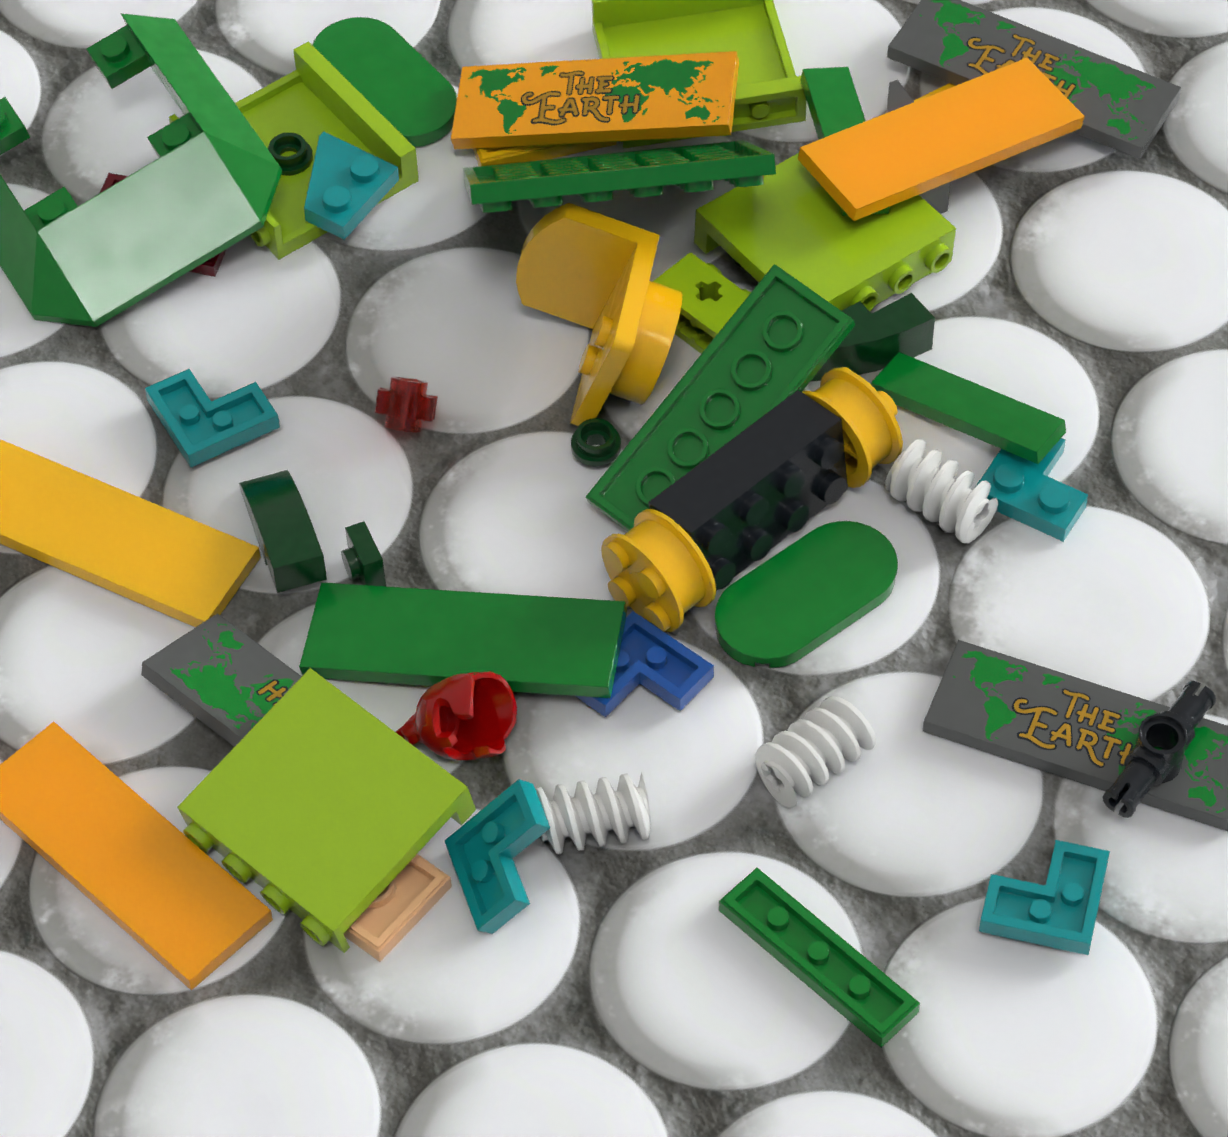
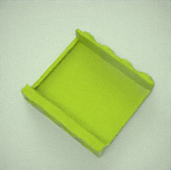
(766, 81)
(307, 104)
(804, 233)
(322, 807)

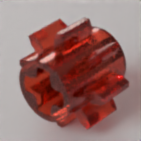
(406, 404)

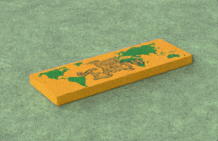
(596, 100)

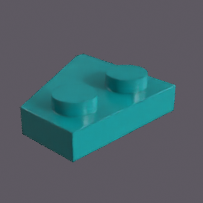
(345, 185)

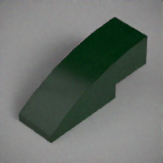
(880, 336)
(284, 531)

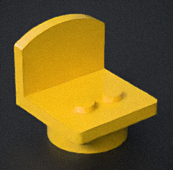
(600, 278)

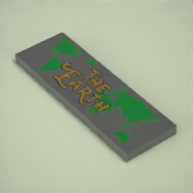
(965, 42)
(220, 677)
(1071, 729)

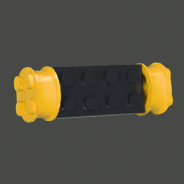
(751, 496)

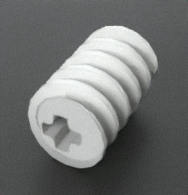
(939, 493)
(813, 748)
(596, 812)

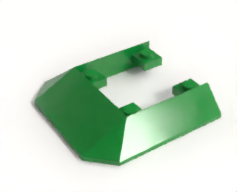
(156, 223)

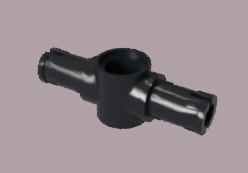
(1150, 766)

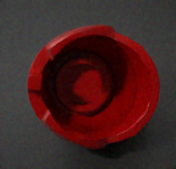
(464, 717)

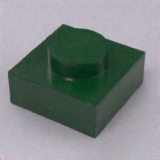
(362, 556)

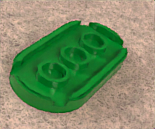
(391, 77)
(806, 594)

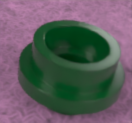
(291, 142)
(596, 432)

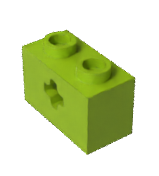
(706, 299)

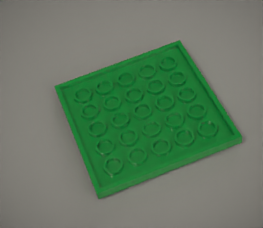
(601, 174)

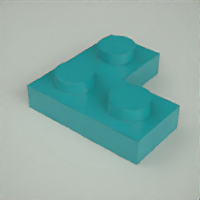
(206, 426)
(1033, 497)
(485, 853)
(1054, 914)

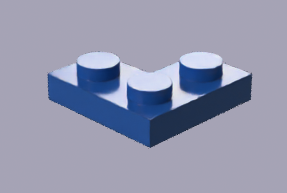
(658, 664)

